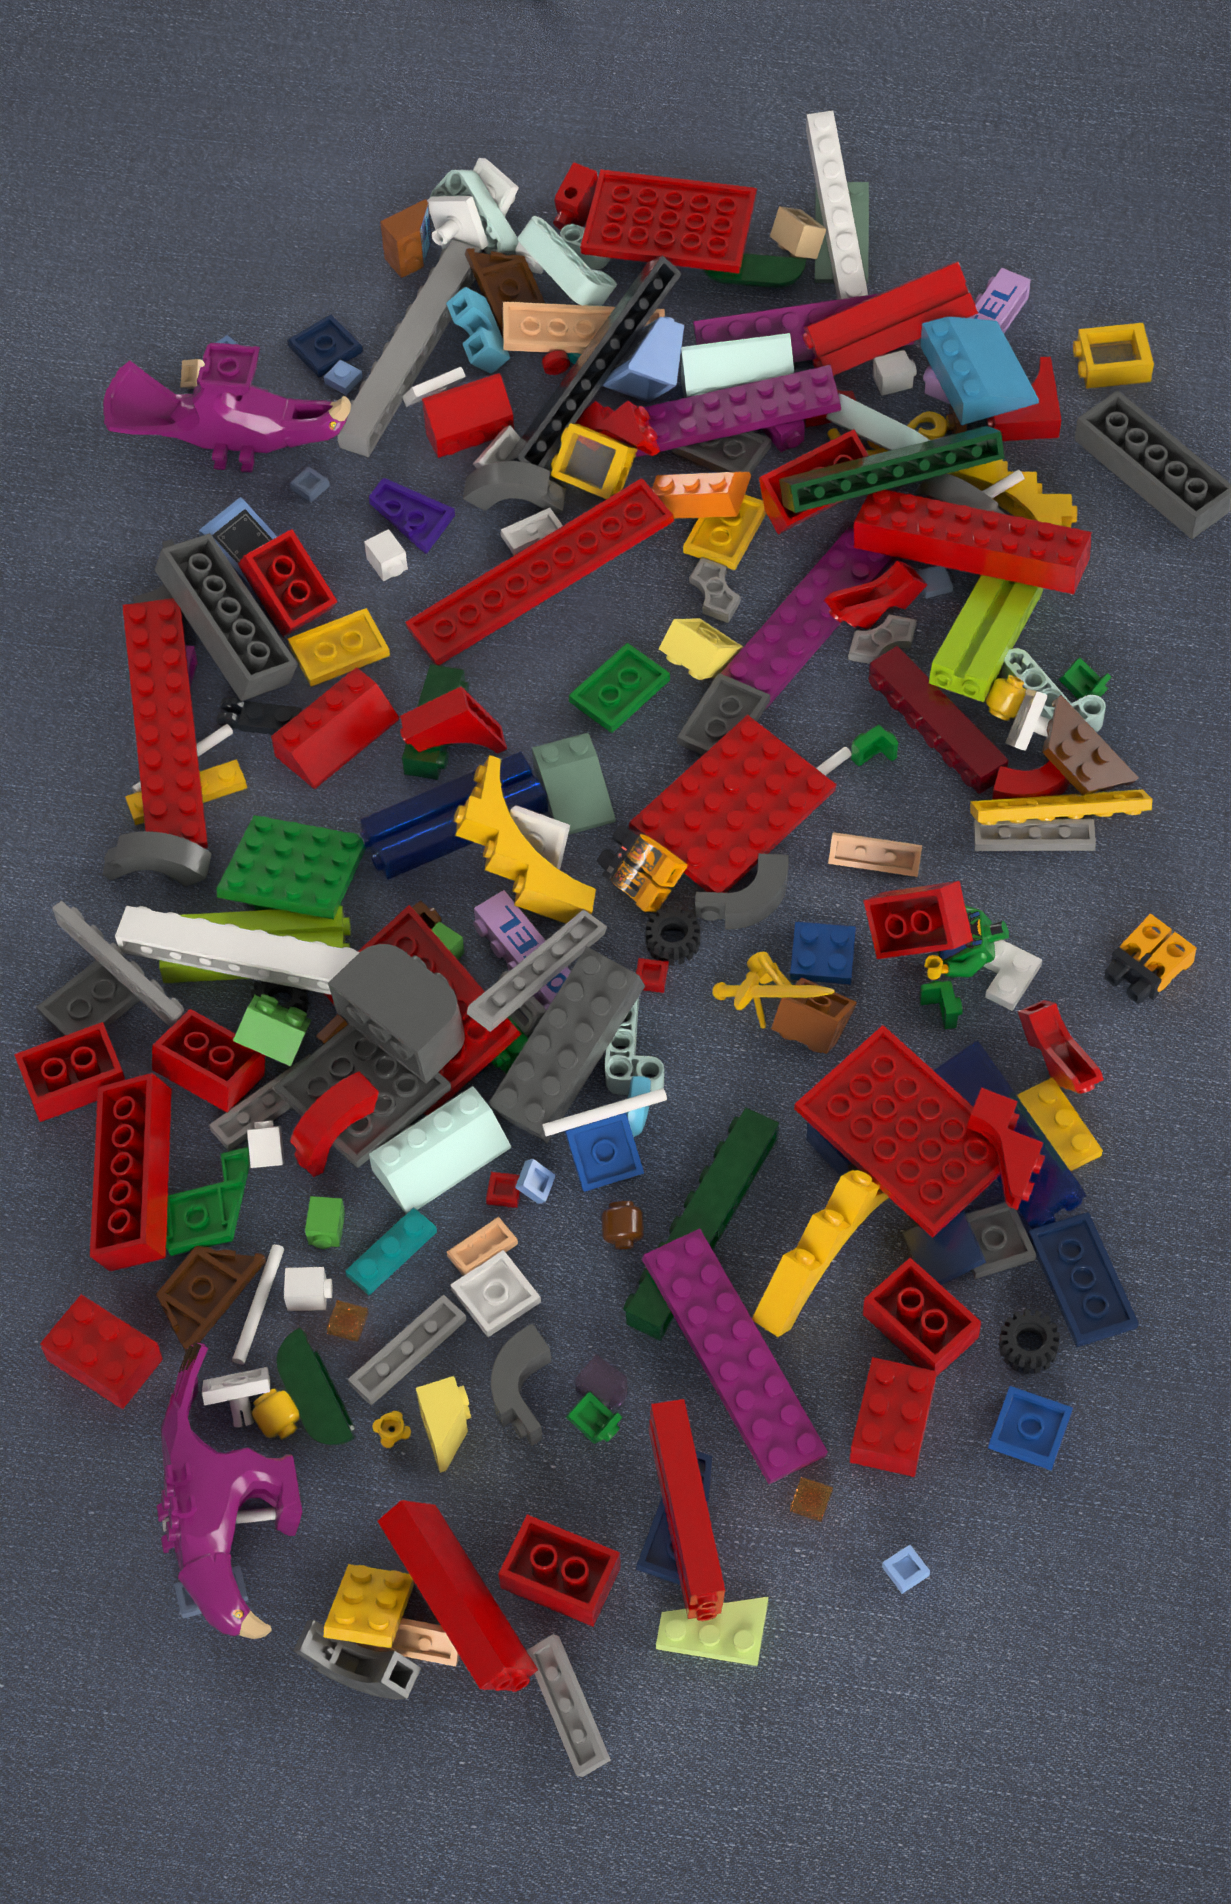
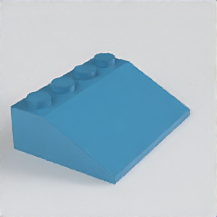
(976, 367)

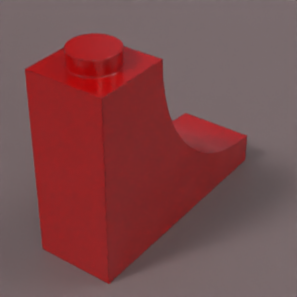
(1037, 420)
(451, 719)

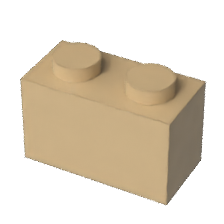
(797, 233)

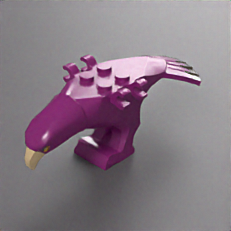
(222, 410)
(203, 1501)

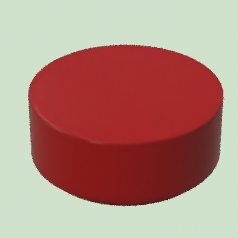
(555, 362)

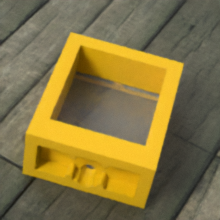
(1113, 355)
(592, 461)

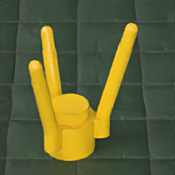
(767, 971)

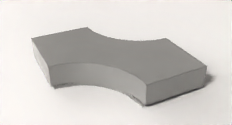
(719, 599)
(873, 643)

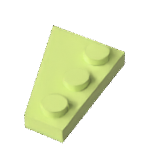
(728, 1637)

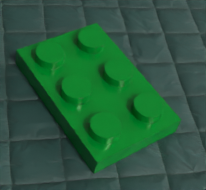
(619, 687)

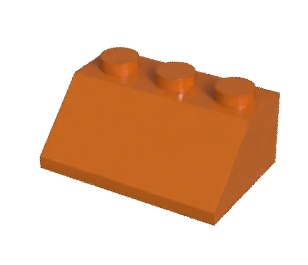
(702, 493)

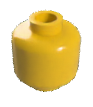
(1006, 697)
(276, 1414)

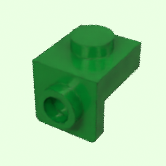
(1083, 680)
(871, 743)
(943, 994)
(594, 1419)

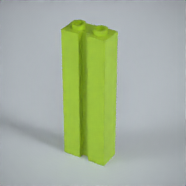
(983, 636)
(274, 922)

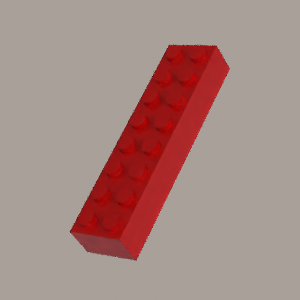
(973, 540)

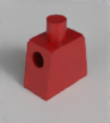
(575, 196)

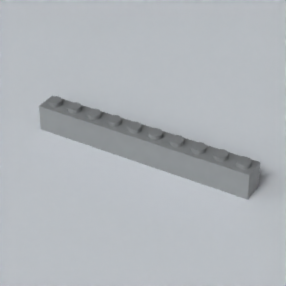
(406, 352)

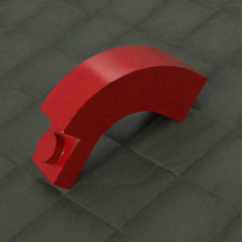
(1033, 783)
(329, 1117)

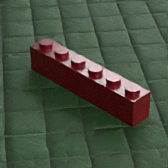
(937, 719)

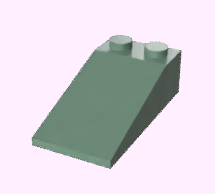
(860, 208)

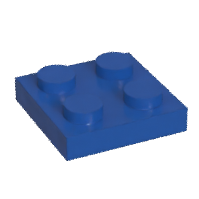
(823, 952)
(604, 1152)
(1030, 1428)

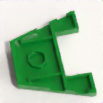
(210, 1212)

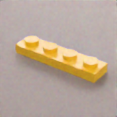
(214, 781)

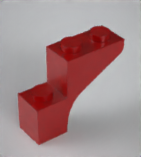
(624, 424)
(867, 602)
(1062, 1054)
(1017, 1154)

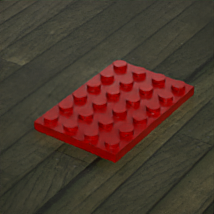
(671, 217)
(734, 805)
(480, 1045)
(903, 1130)

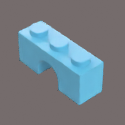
(485, 342)

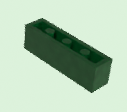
(431, 761)

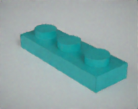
(391, 1251)

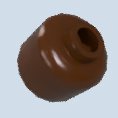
(622, 1224)

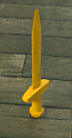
(750, 988)

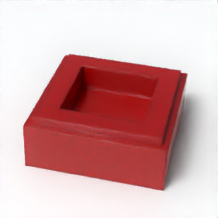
(653, 974)
(502, 1190)

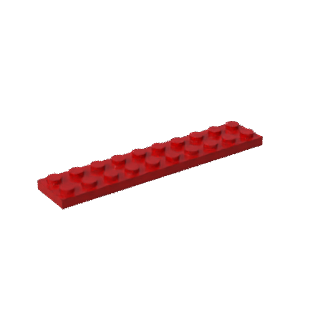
(539, 572)
(164, 720)

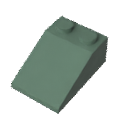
(573, 783)

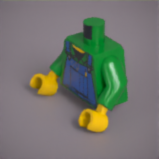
(973, 955)

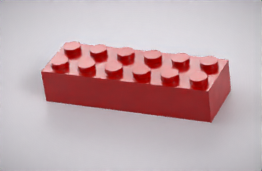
(131, 1172)

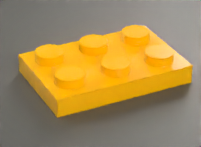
(726, 538)
(338, 647)
(1061, 1124)
(369, 1606)

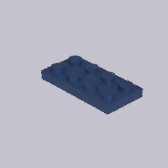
(1083, 1279)

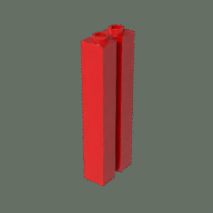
(888, 319)
(686, 1510)
(458, 1596)

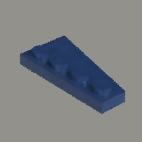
(657, 1553)

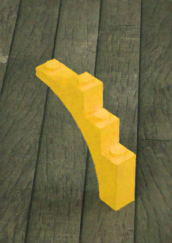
(1023, 498)
(508, 853)
(821, 1241)

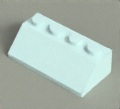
(734, 363)
(439, 1151)

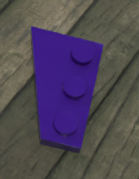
(412, 513)

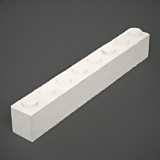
(835, 205)
(230, 949)

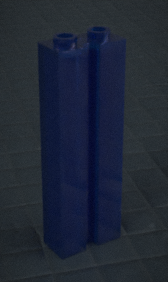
(425, 825)
(1055, 1184)

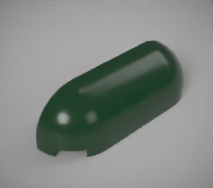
(762, 271)
(313, 1391)

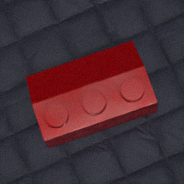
(467, 415)

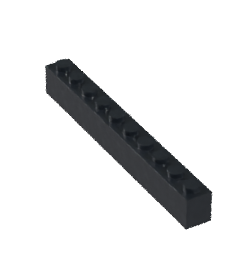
(596, 362)

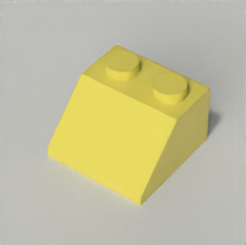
(698, 647)
(444, 1416)

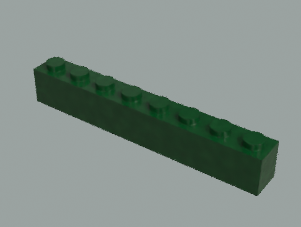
(891, 469)
(708, 1208)

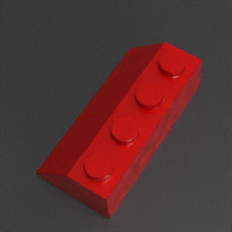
(837, 451)
(334, 728)

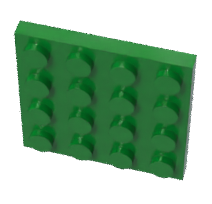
(292, 867)

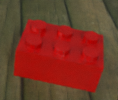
(287, 582)
(918, 920)
(207, 1061)
(69, 1071)
(921, 1317)
(101, 1351)
(893, 1417)
(560, 1570)

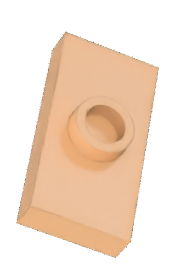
(482, 1246)

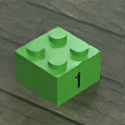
(272, 1029)

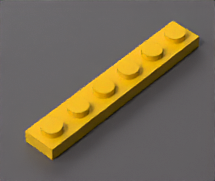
(1072, 806)

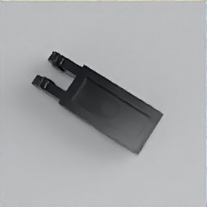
(255, 716)

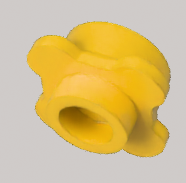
(388, 1420)

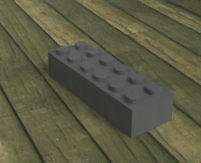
(1154, 464)
(225, 617)
(567, 1043)

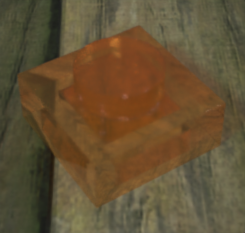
(347, 1321)
(811, 1499)

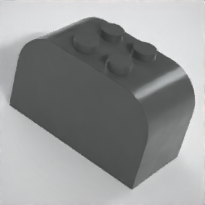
(400, 1008)

